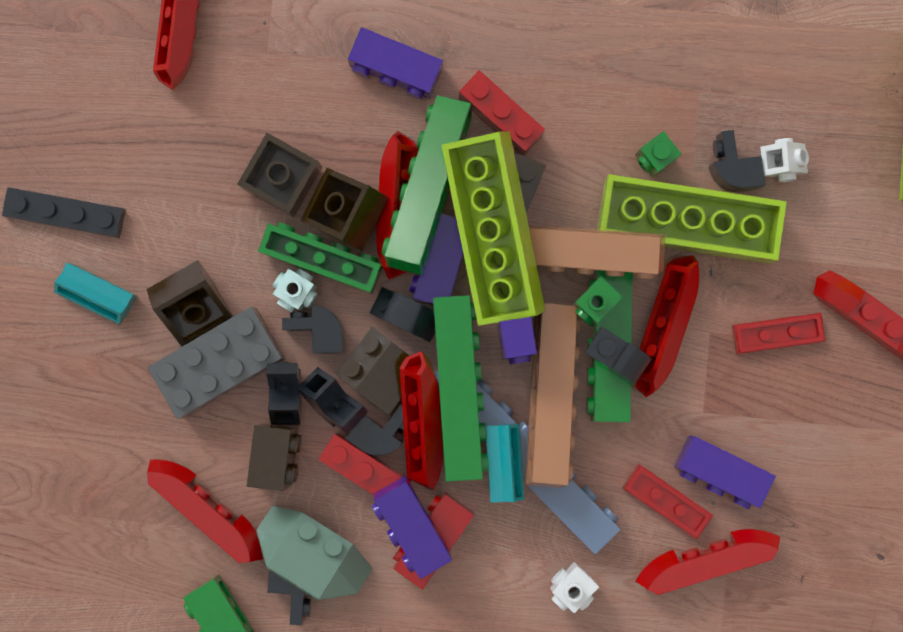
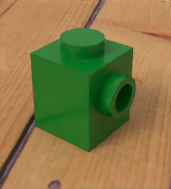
(657, 154)
(597, 301)

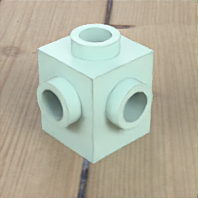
(306, 292)

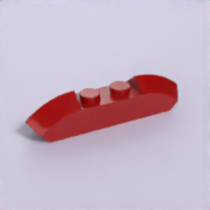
(175, 41)
(391, 179)
(861, 310)
(668, 321)
(421, 420)
(216, 521)
(745, 550)

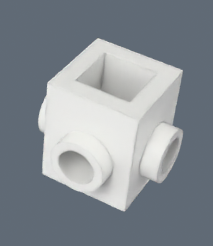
(784, 159)
(573, 577)

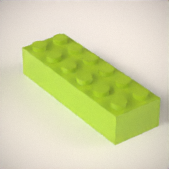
(695, 218)
(493, 228)

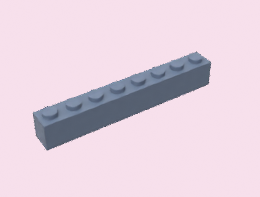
(570, 503)

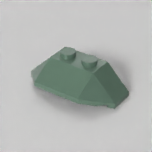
(310, 555)

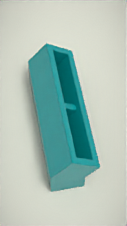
(94, 293)
(504, 463)

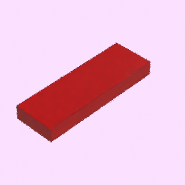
(778, 333)
(667, 501)

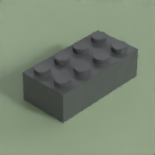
(216, 363)

